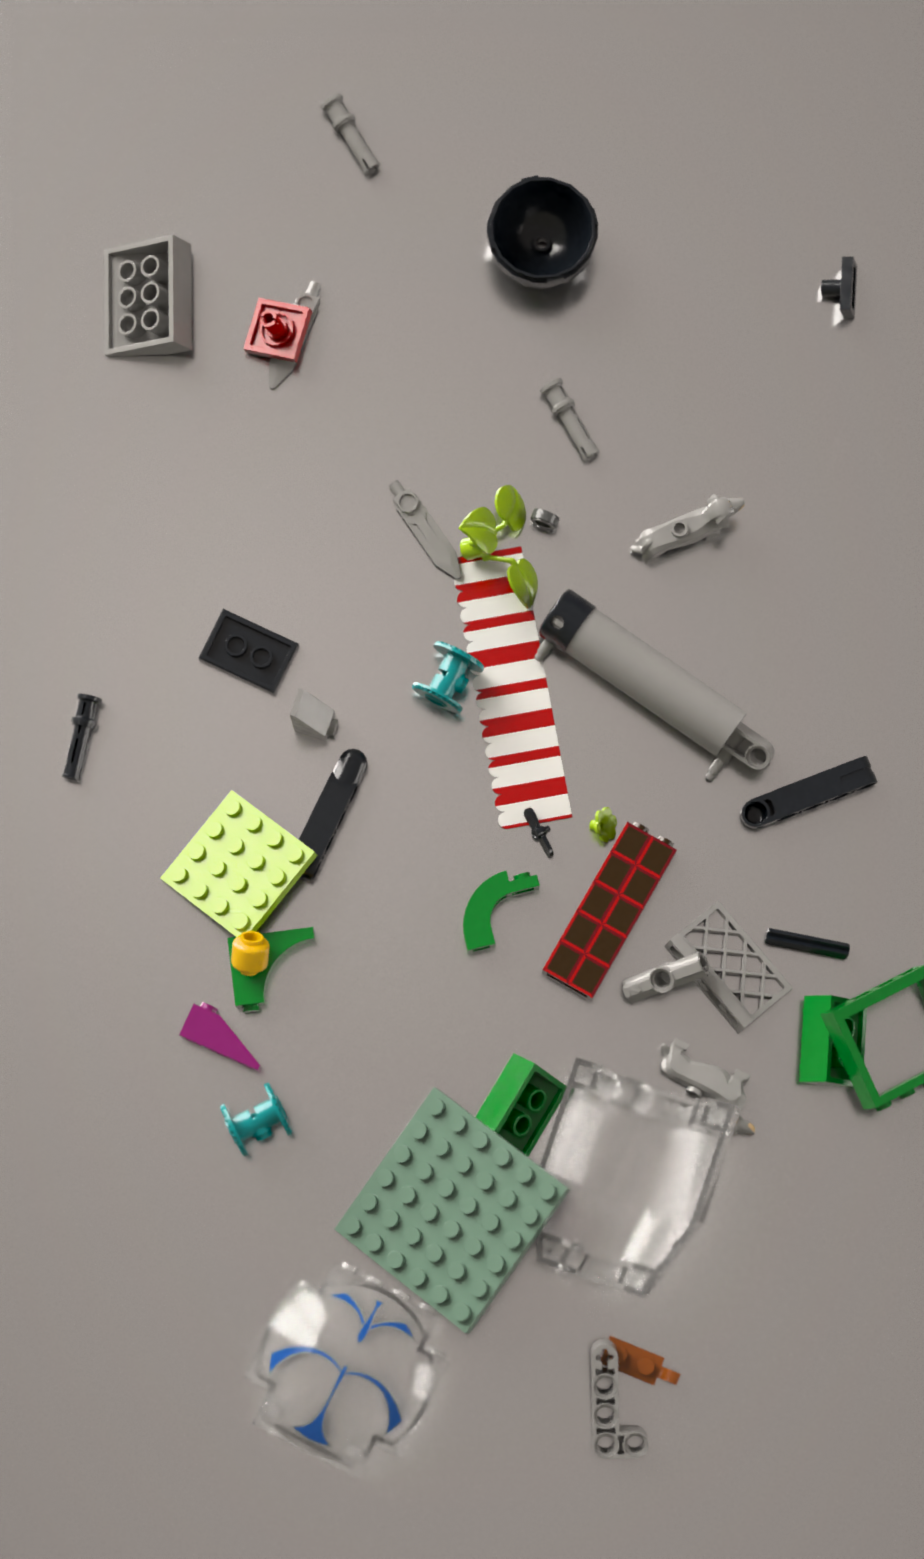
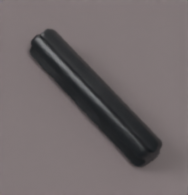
(807, 943)

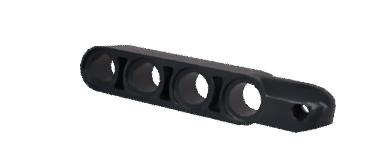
(808, 793)
(332, 806)

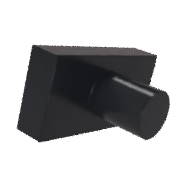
(843, 287)

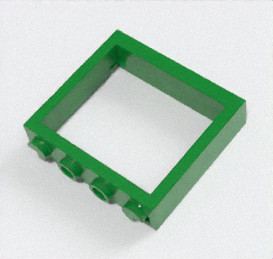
(847, 1048)

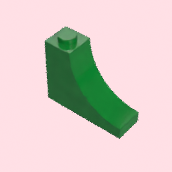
(251, 990)

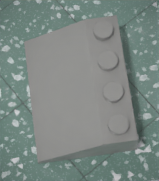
(148, 298)

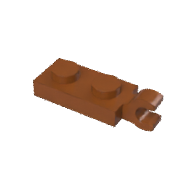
(640, 1363)

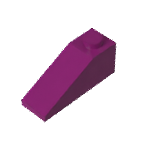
(212, 1032)

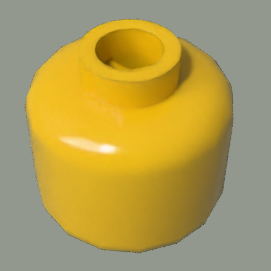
(250, 953)

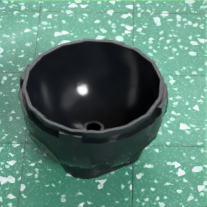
(542, 212)

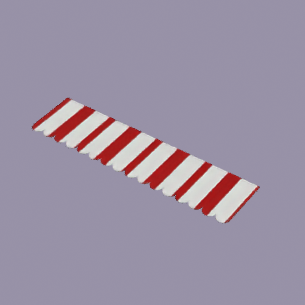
(512, 694)

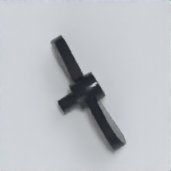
(538, 832)

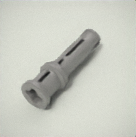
(345, 123)
(564, 408)

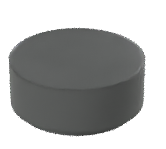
(544, 519)

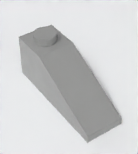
(313, 716)

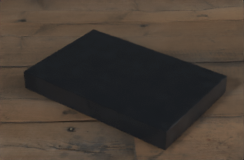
(248, 651)

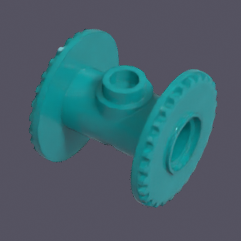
(452, 678)
(257, 1124)

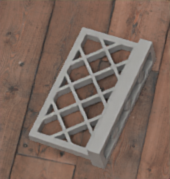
(713, 985)

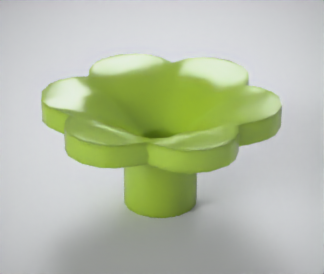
(604, 824)

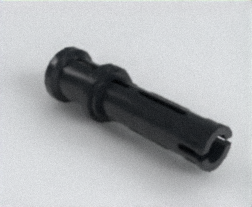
(83, 723)

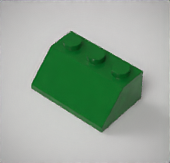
(819, 1058)
(521, 1103)

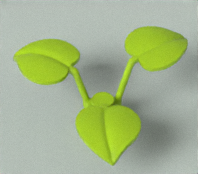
(482, 540)

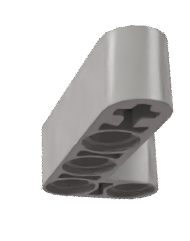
(610, 1398)

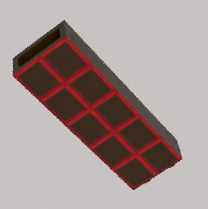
(609, 910)

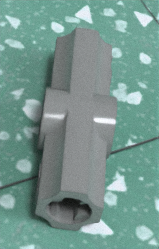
(680, 972)

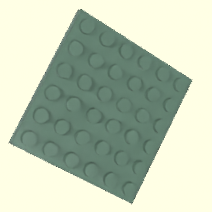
(452, 1210)

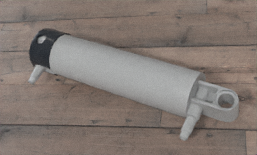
(652, 681)

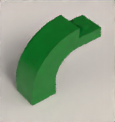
(487, 896)

